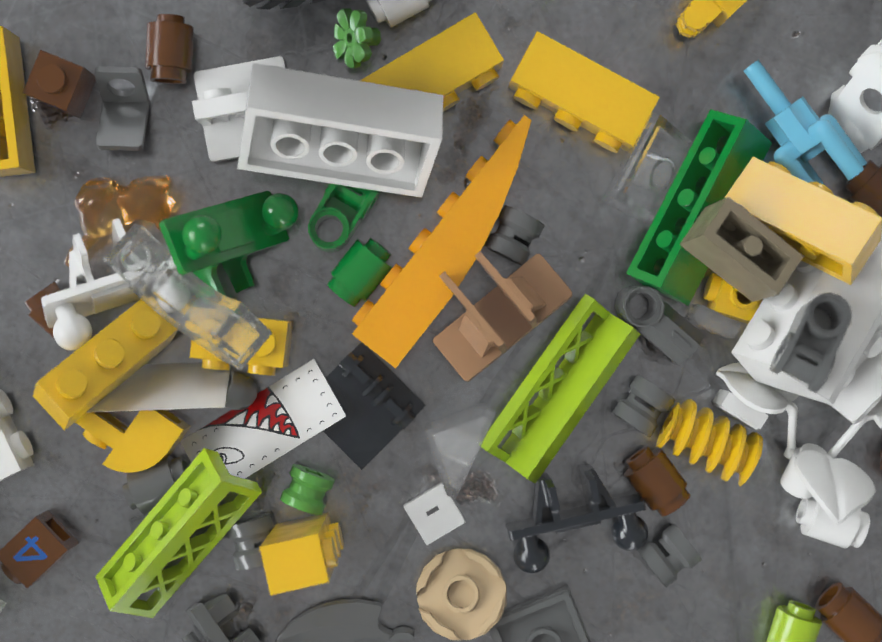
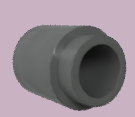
(150, 485)

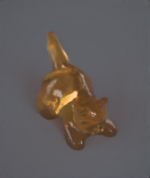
(104, 200)

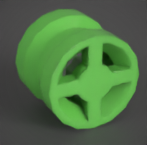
(307, 489)

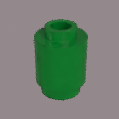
(360, 271)

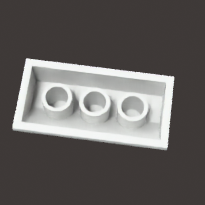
(340, 131)
(776, 314)

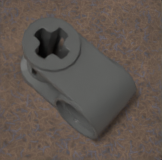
(808, 349)

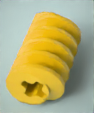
(711, 439)

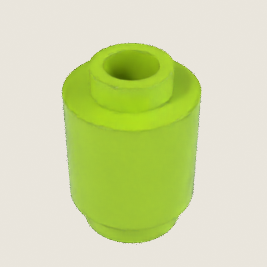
(794, 623)

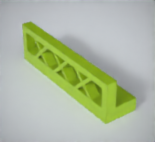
(563, 390)
(166, 534)

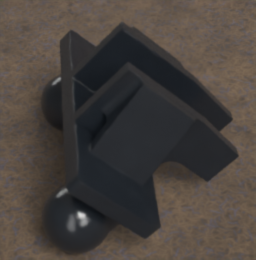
(628, 531)

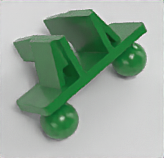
(228, 235)

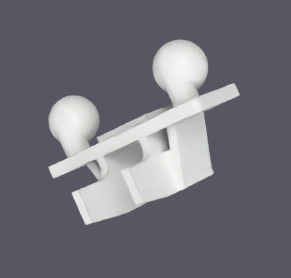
(68, 308)

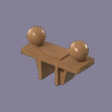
(501, 315)

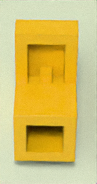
(136, 446)

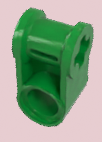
(344, 207)

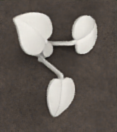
(811, 472)

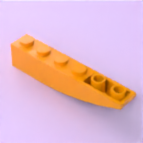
(417, 292)

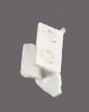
(848, 104)

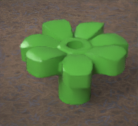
(354, 37)

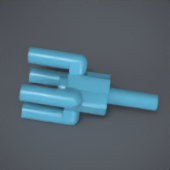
(802, 132)

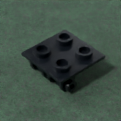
(374, 405)

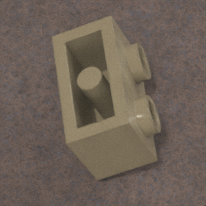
(741, 250)

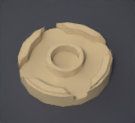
(461, 594)

